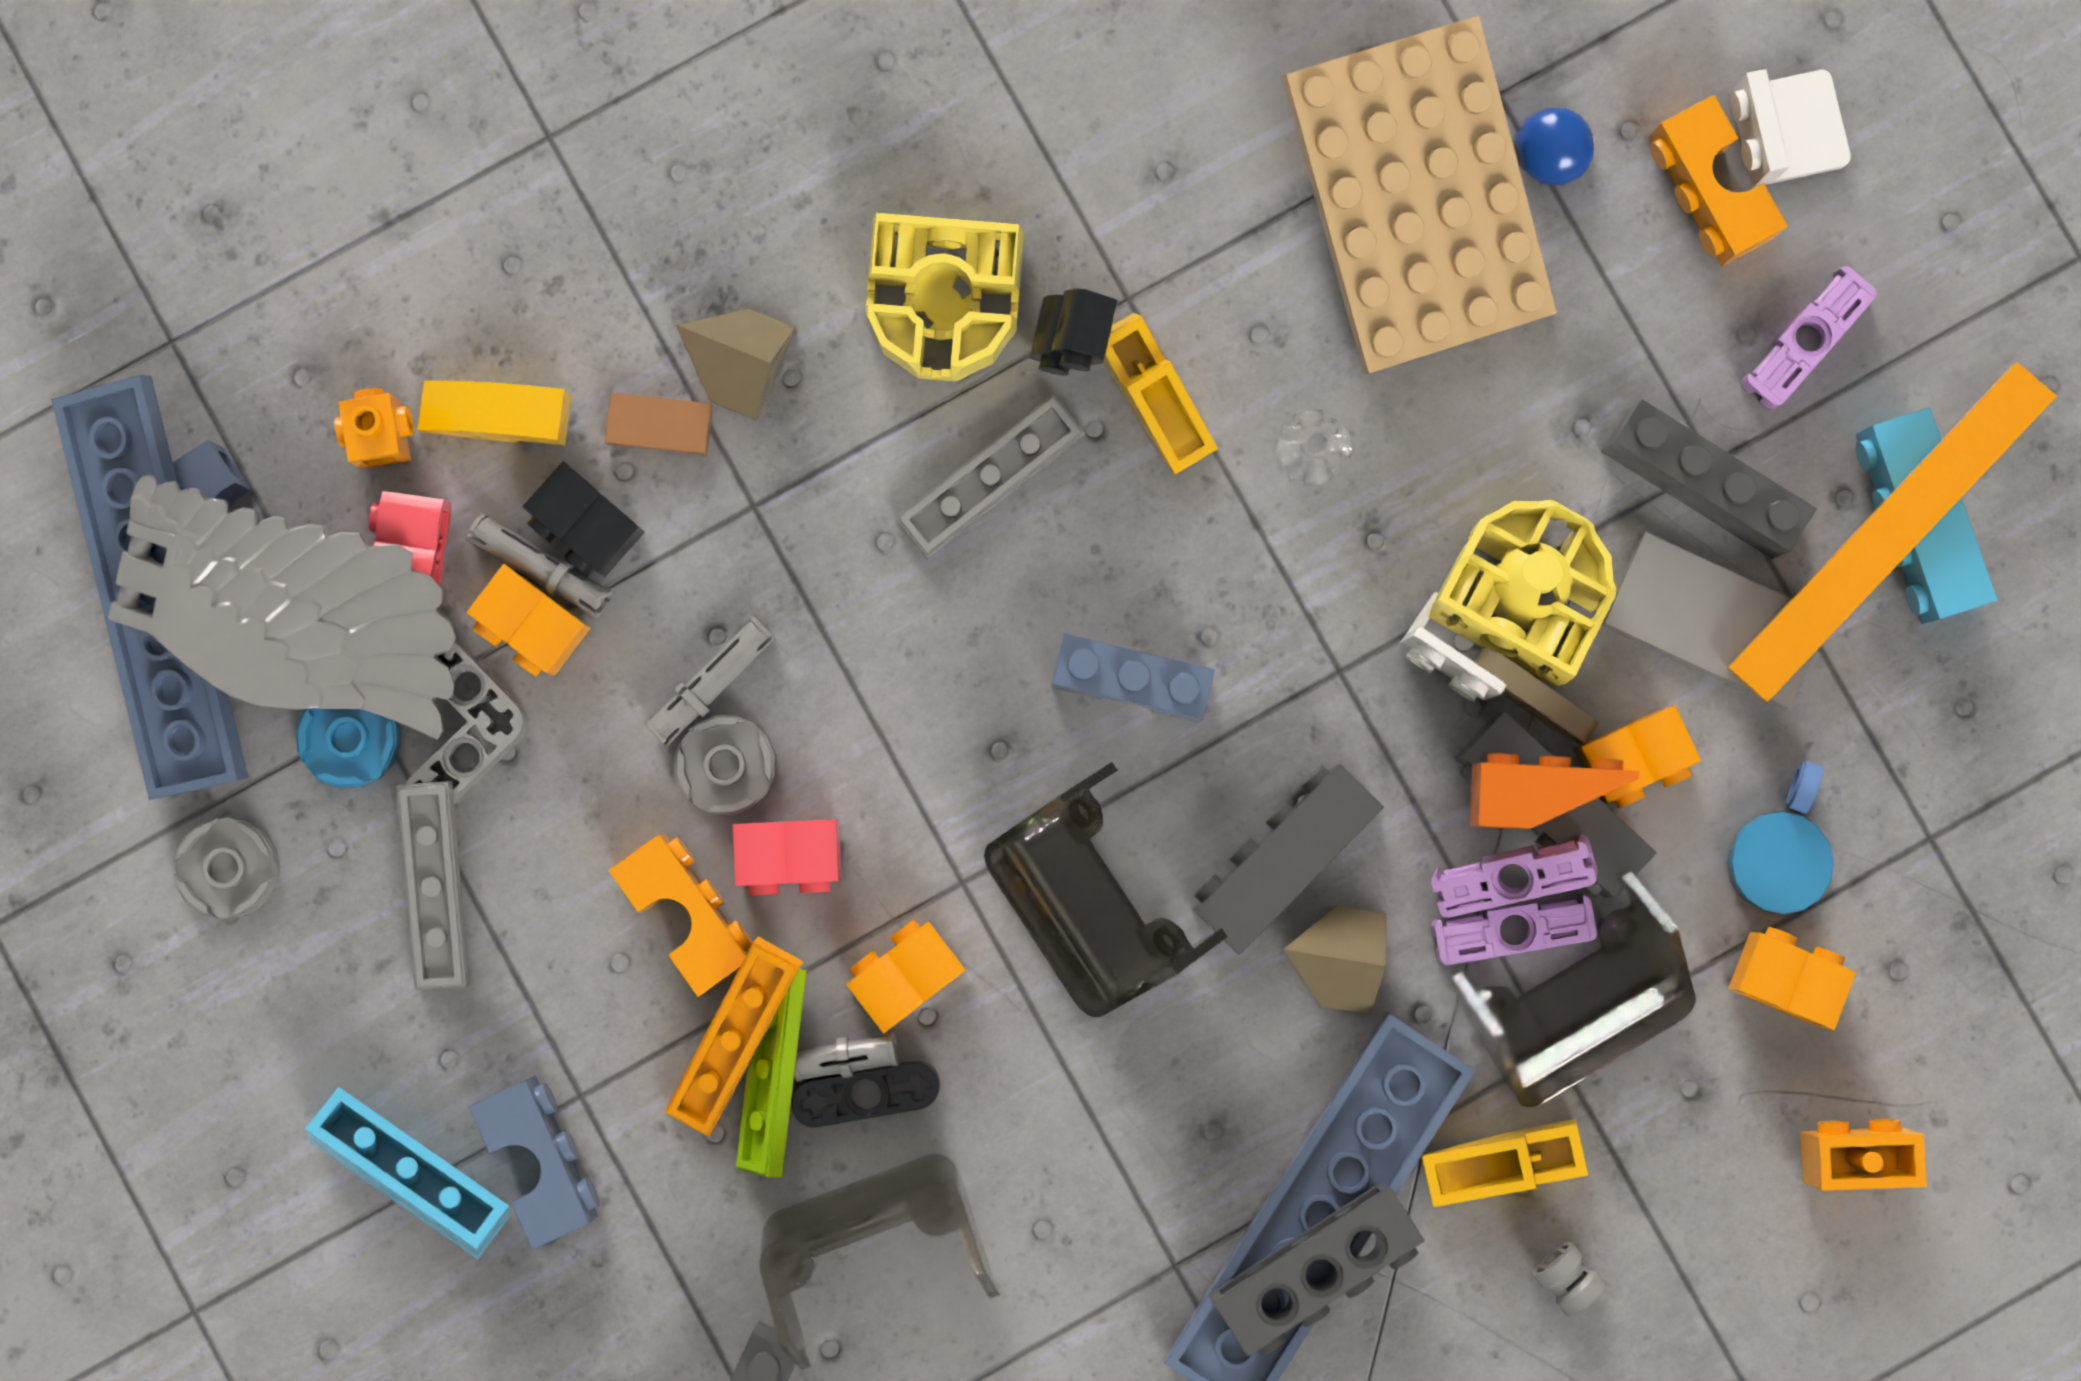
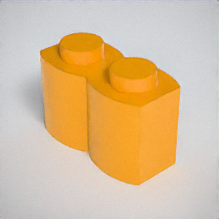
(527, 621)
(1652, 745)
(905, 975)
(1792, 979)

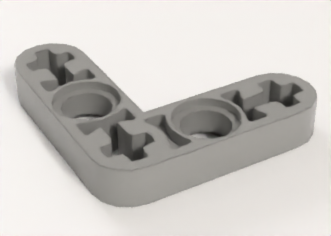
(477, 729)

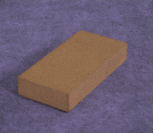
(658, 424)

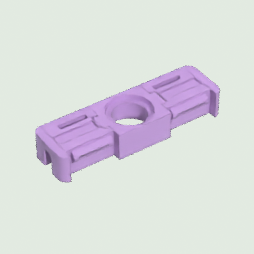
(1831, 316)
(1549, 872)
(1547, 927)

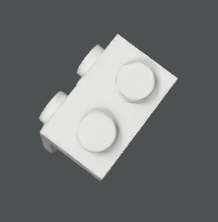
(1788, 125)
(1450, 653)

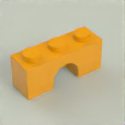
(1727, 220)
(663, 872)

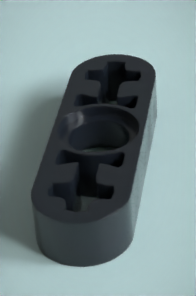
(830, 1112)

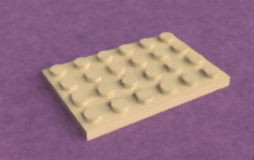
(1420, 194)

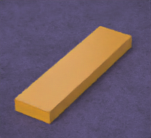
(733, 1036)

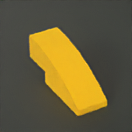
(1156, 394)
(495, 411)
(1505, 1163)

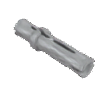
(557, 576)
(709, 682)

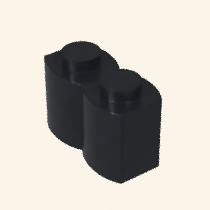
(1073, 331)
(582, 520)

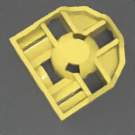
(931, 291)
(1513, 589)

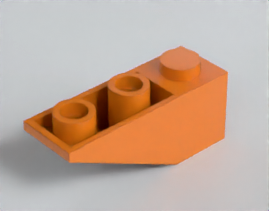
(1533, 794)

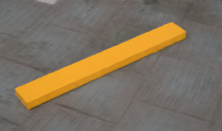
(1891, 531)

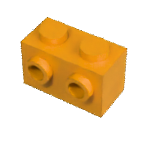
(1863, 1158)

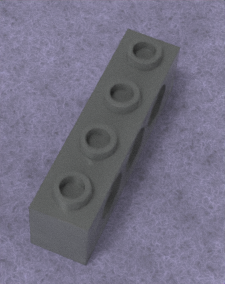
(1286, 1268)

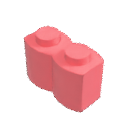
(415, 524)
(787, 854)

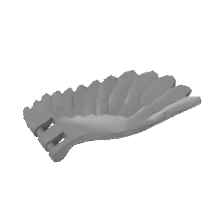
(285, 609)

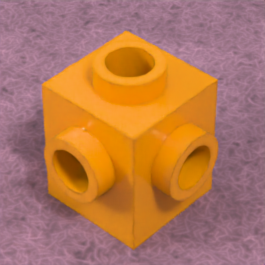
(374, 429)

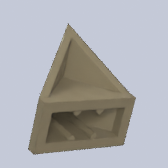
(737, 357)
(1342, 958)

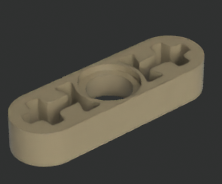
(1538, 698)

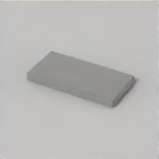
(1695, 611)

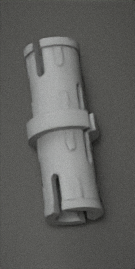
(846, 1057)

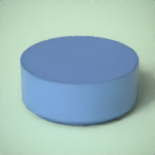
(1804, 786)

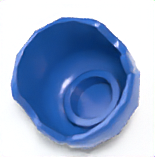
(1555, 146)

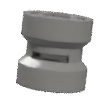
(1569, 1278)

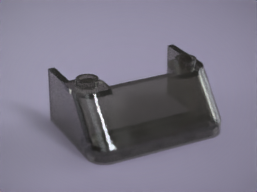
(1079, 908)
(1589, 1010)
(917, 1191)

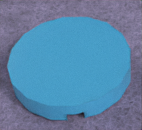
(347, 745)
(1780, 862)

